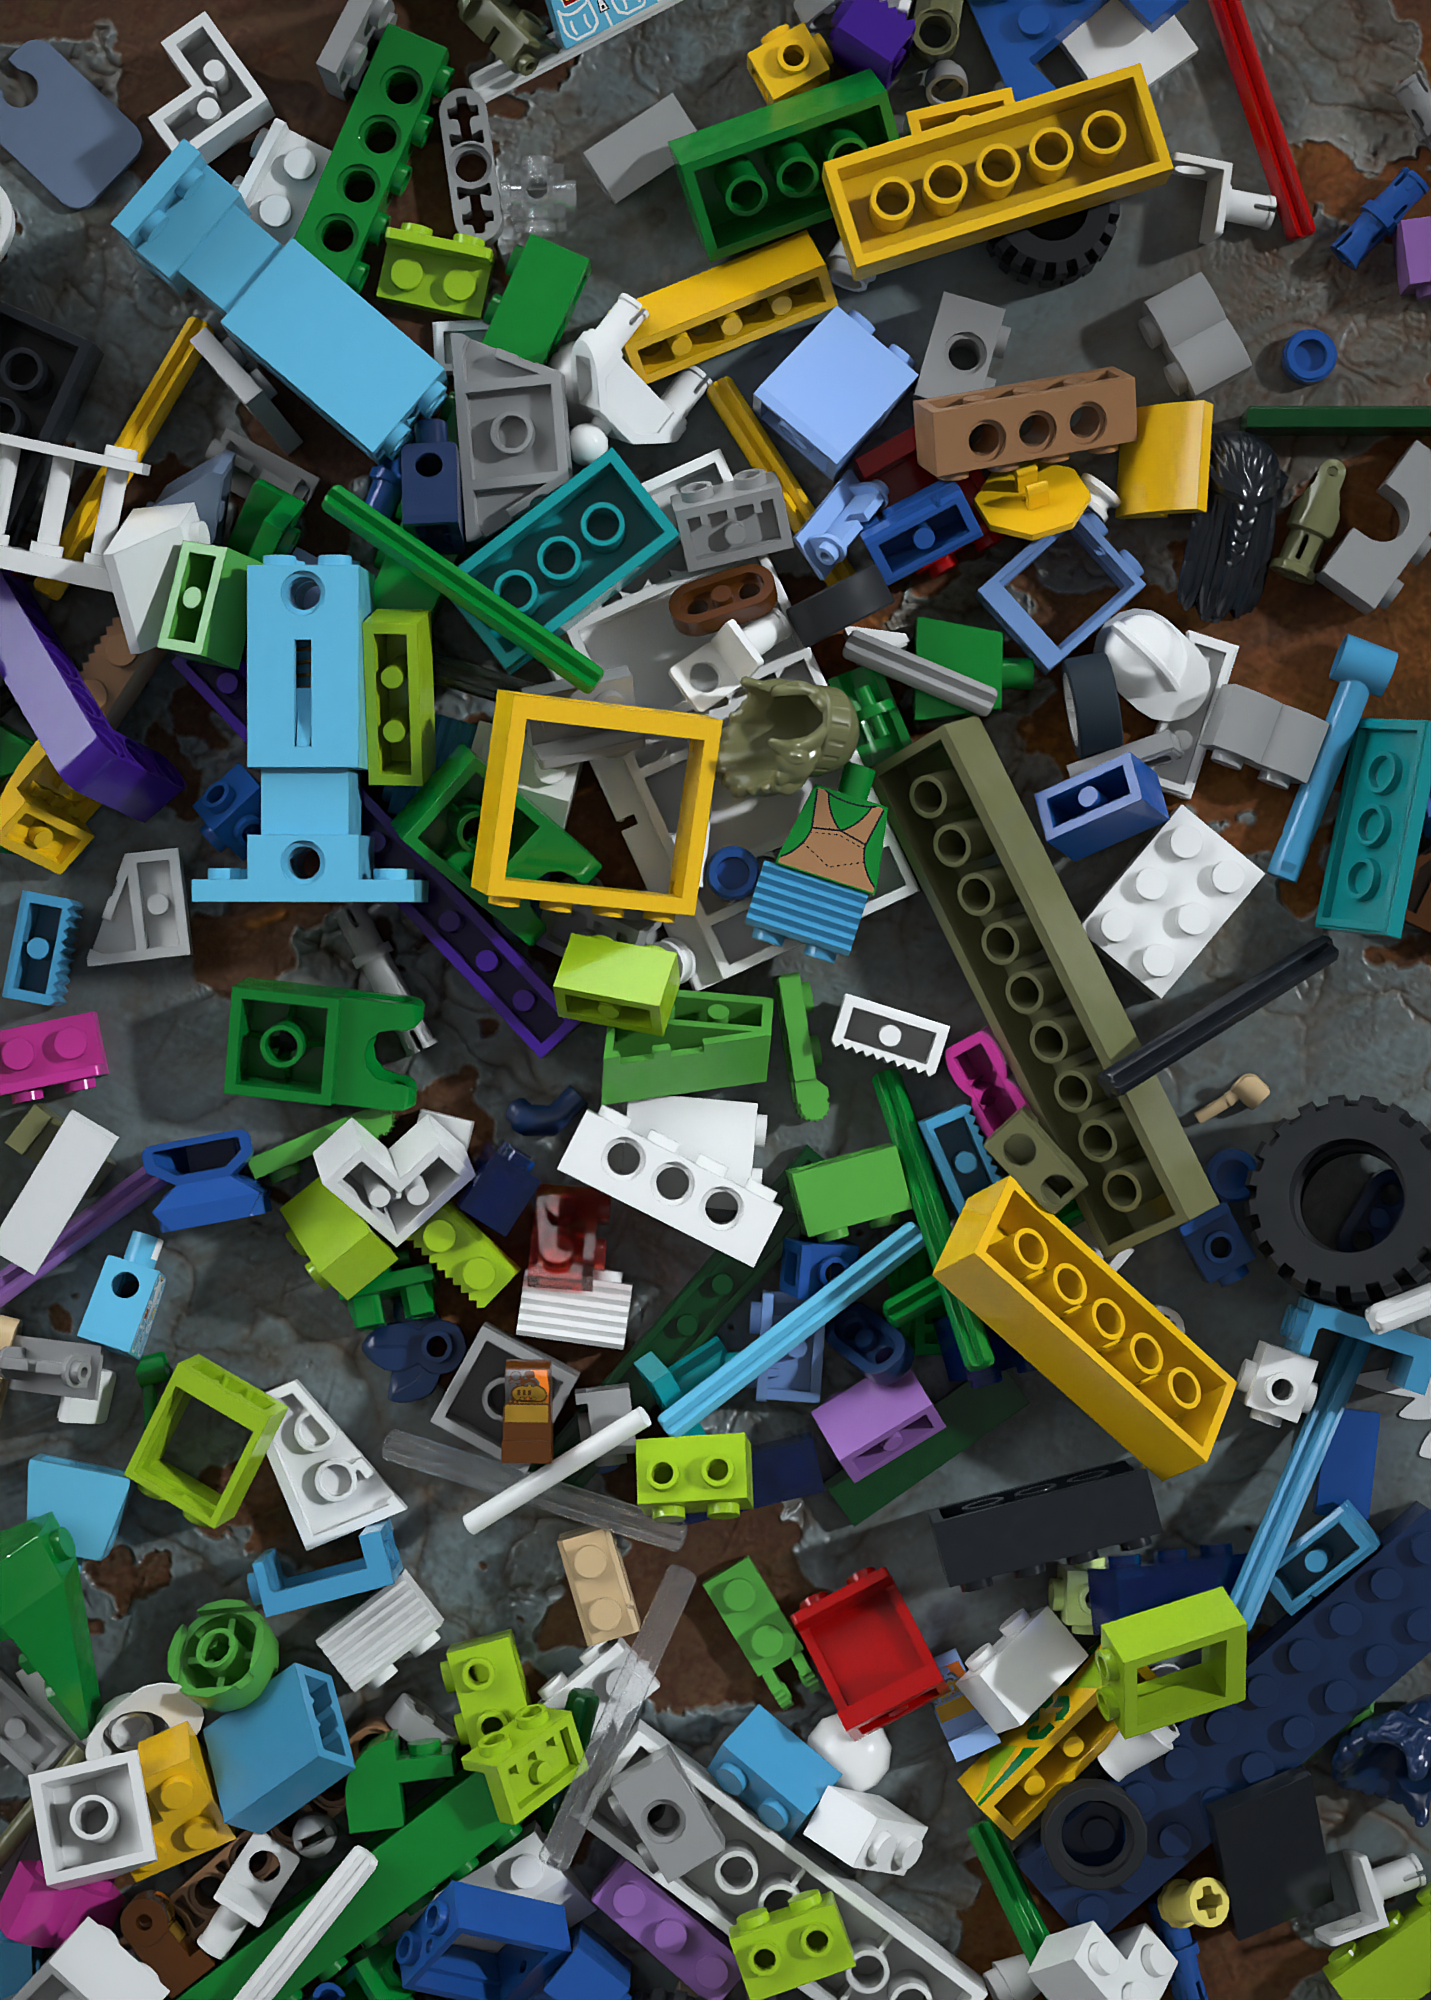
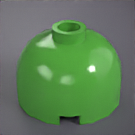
(224, 1656)

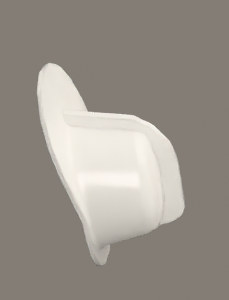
(1154, 664)
(139, 1716)

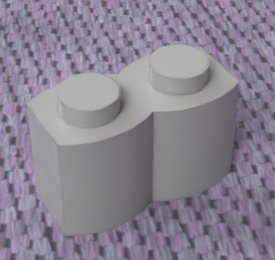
(1194, 338)
(1263, 735)

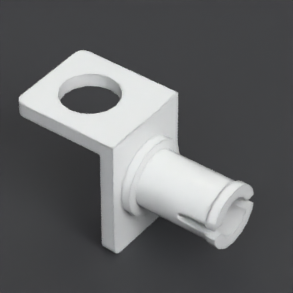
(1221, 200)
(732, 655)
(1371, 1890)
(244, 1896)

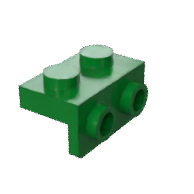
(266, 522)

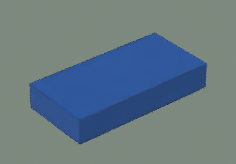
(1349, 1464)

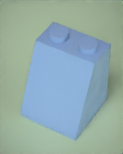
(835, 391)

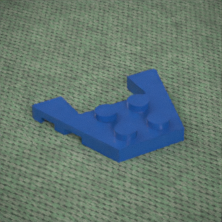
(1027, 30)

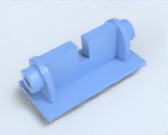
(836, 521)

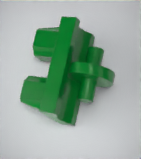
(880, 722)
(412, 1284)

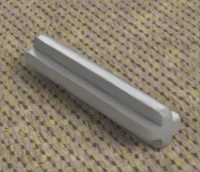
(919, 673)

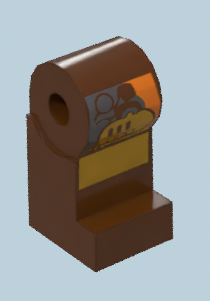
(528, 1412)
(162, 1941)

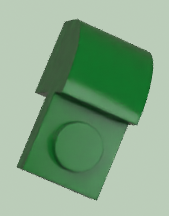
(377, 1786)

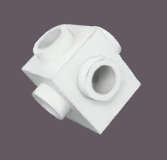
(1296, 1391)

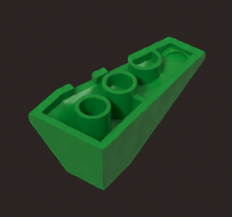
(48, 1618)

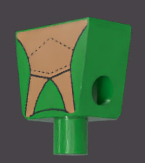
(839, 833)

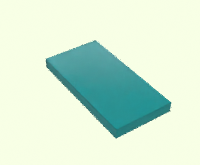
(1377, 828)

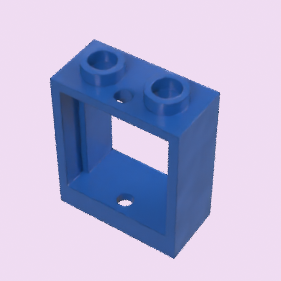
(531, 1928)

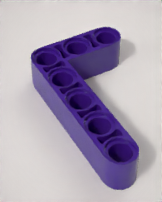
(68, 719)

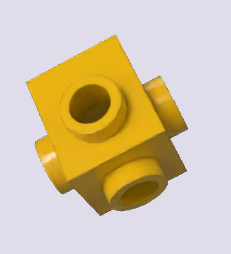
(785, 47)

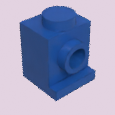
(1201, 1231)
(806, 1263)

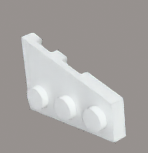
(323, 1473)

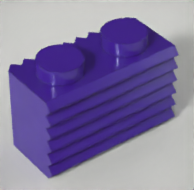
(871, 37)

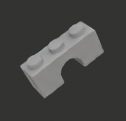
(1368, 570)

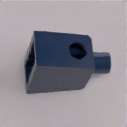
(433, 489)

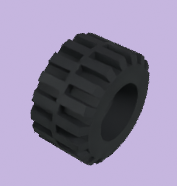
(1060, 259)

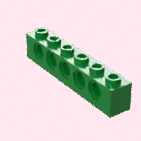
(397, 60)

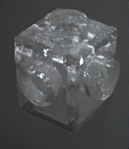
(541, 215)

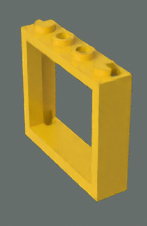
(500, 794)

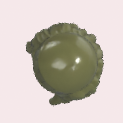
(785, 737)

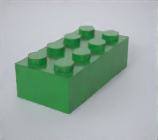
(765, 168)

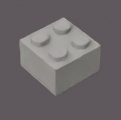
(477, 1392)

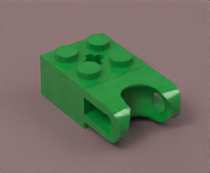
(435, 829)
(334, 1044)

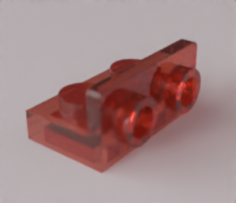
(566, 1238)

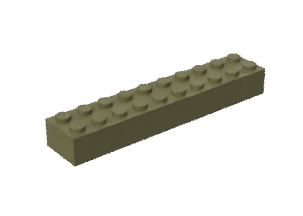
(1039, 982)

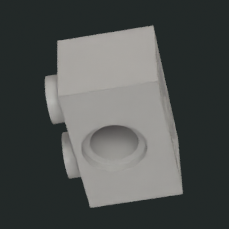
(961, 324)
(664, 1781)

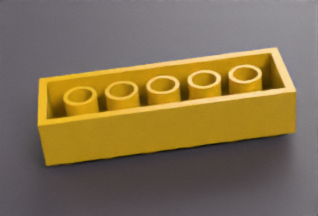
(997, 172)
(1085, 1329)

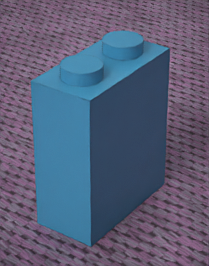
(279, 1749)

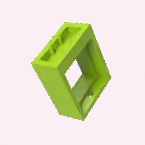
(229, 1396)
(1163, 1632)

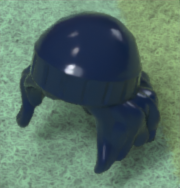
(1390, 1757)

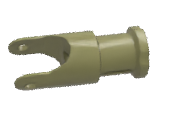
(1311, 521)

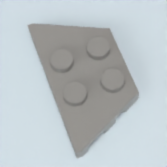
(508, 434)

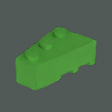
(706, 1046)

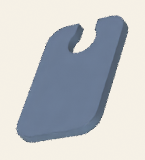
(70, 132)

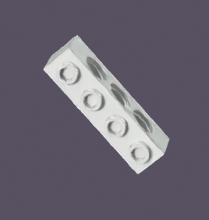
(740, 1237)

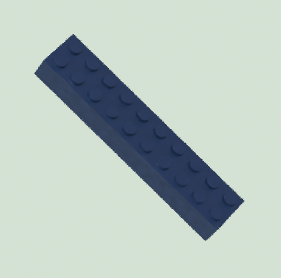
(1301, 1689)

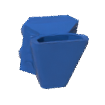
(207, 1180)

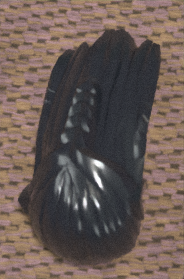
(1234, 539)

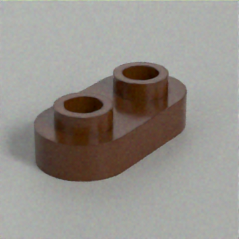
(711, 601)

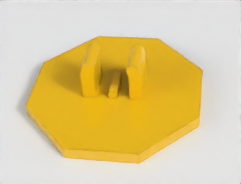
(1032, 500)

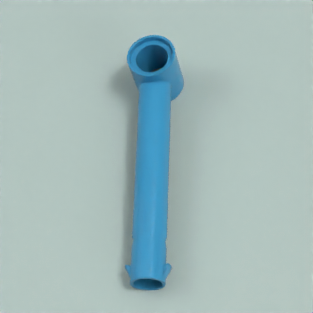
(1362, 671)

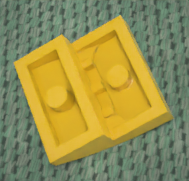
(1168, 463)
(43, 814)

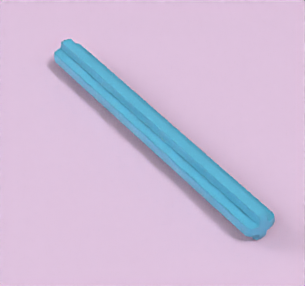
(791, 1330)

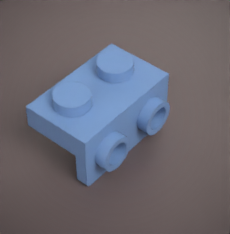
(799, 1372)

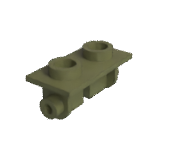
(520, 35)

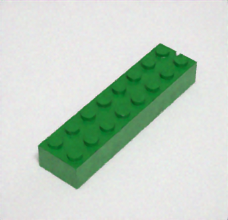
(438, 1842)

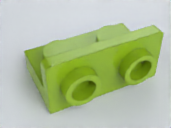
(436, 272)
(527, 1760)

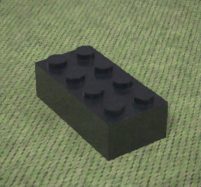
(41, 392)
(1045, 1523)

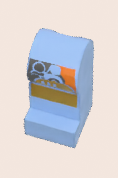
(958, 1718)

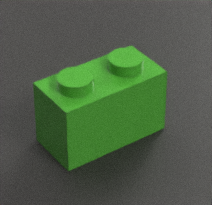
(207, 606)
(849, 1191)

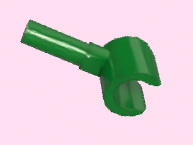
(149, 1372)

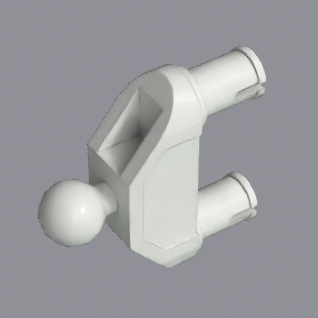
(617, 397)

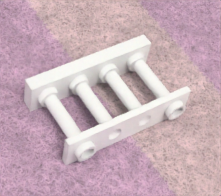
(45, 554)

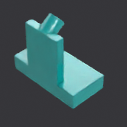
(672, 1383)

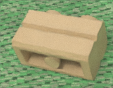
(598, 1584)

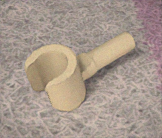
(1247, 1089)

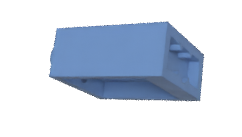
(1023, 630)

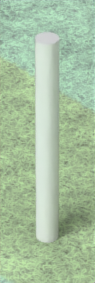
(556, 1471)

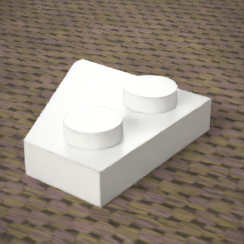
(146, 911)

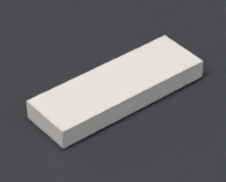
(1180, 776)
(54, 1191)

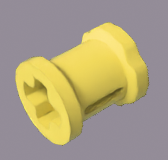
(1198, 1903)

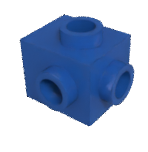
(231, 811)

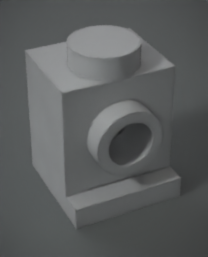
(604, 1407)

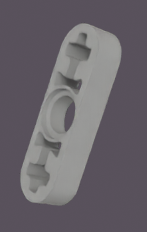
(479, 128)

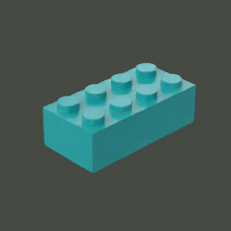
(571, 552)

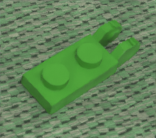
(800, 1049)
(283, 1160)
(760, 1626)

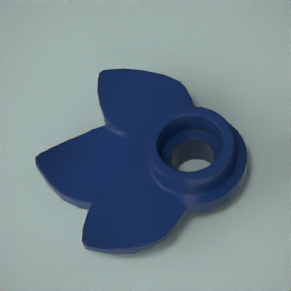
(408, 1353)

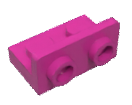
(51, 1055)

